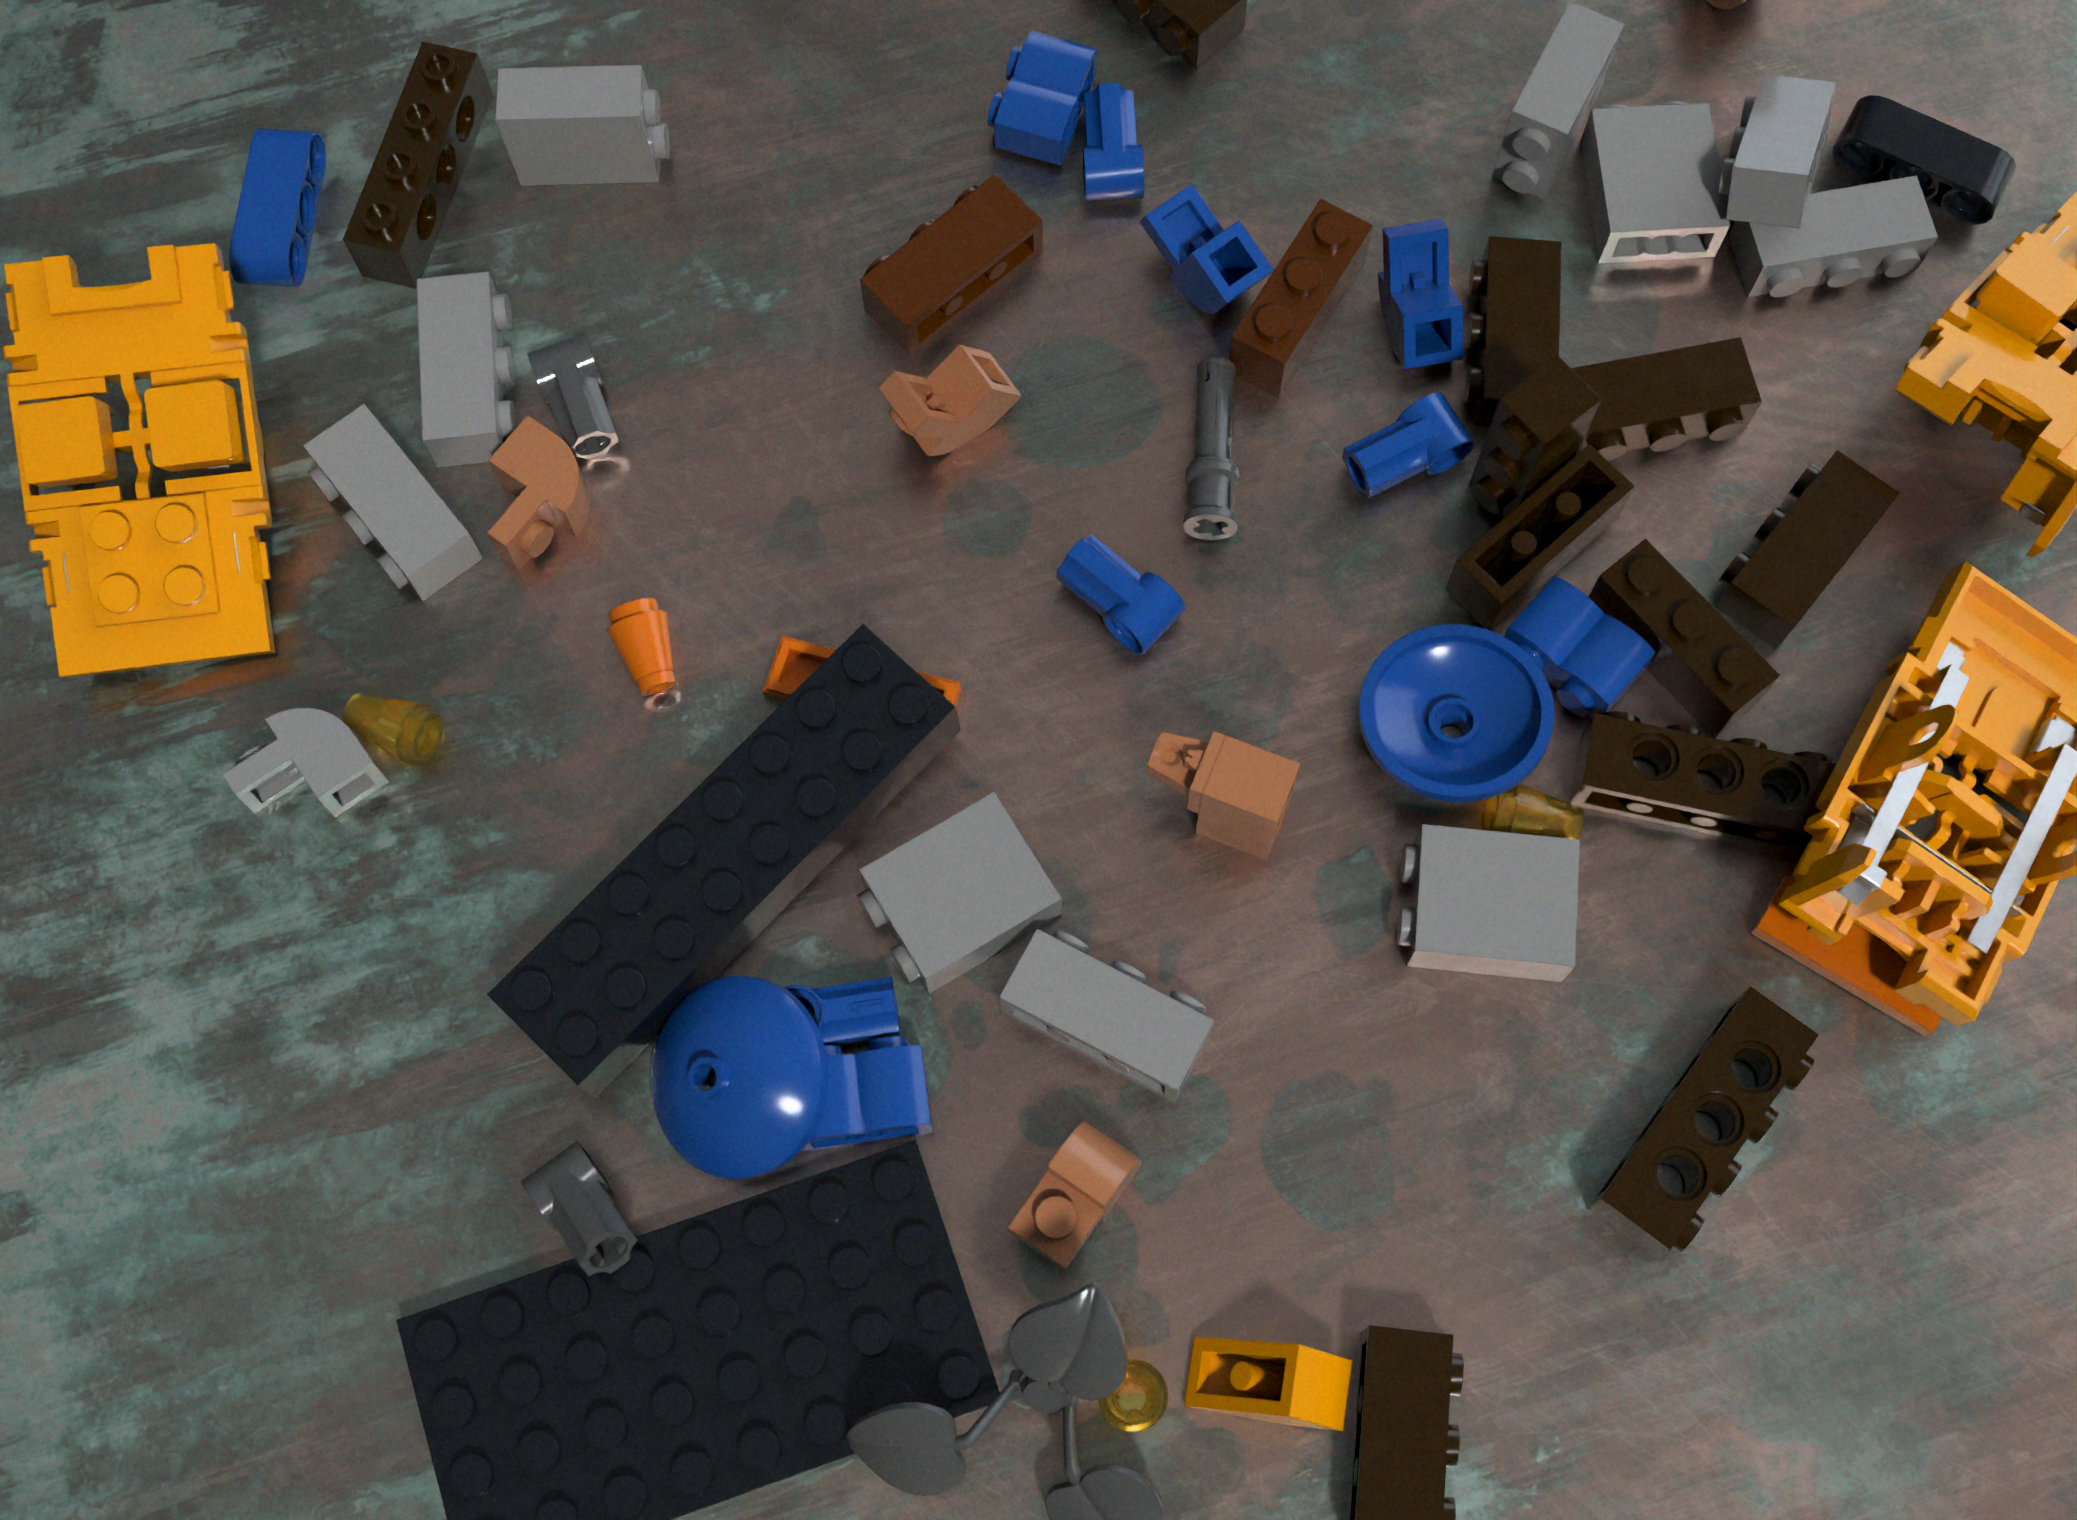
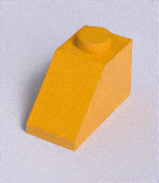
(1269, 1382)

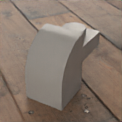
(310, 749)

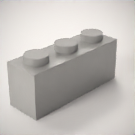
(1777, 151)
(1841, 239)
(464, 368)
(390, 504)
(1107, 1013)

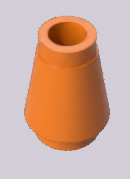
(644, 644)

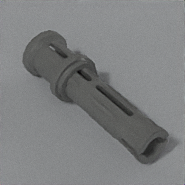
(1212, 472)

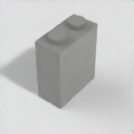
(1557, 100)
(581, 125)
(1653, 182)
(958, 894)
(1490, 903)

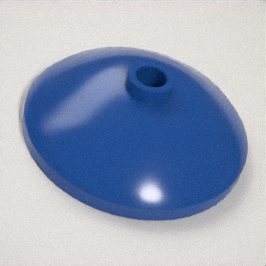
(1463, 681)
(766, 1071)

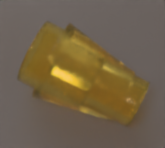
(396, 725)
(1532, 813)
(1155, 1392)

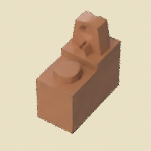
(1230, 785)

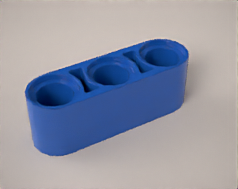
(277, 207)

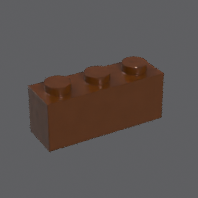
(951, 263)
(1299, 297)

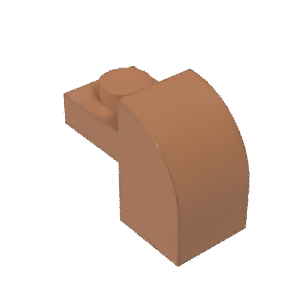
(954, 401)
(548, 490)
(1074, 1194)

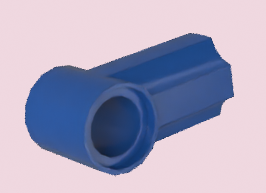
(1111, 156)
(1421, 439)
(1132, 604)
(852, 1010)

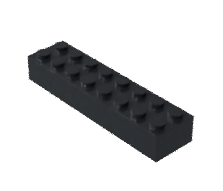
(727, 860)

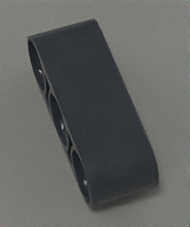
(1955, 169)

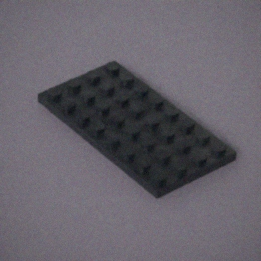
(705, 1359)

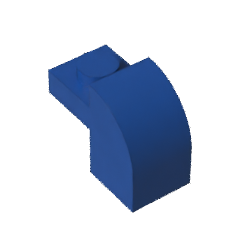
(1206, 261)
(1416, 295)

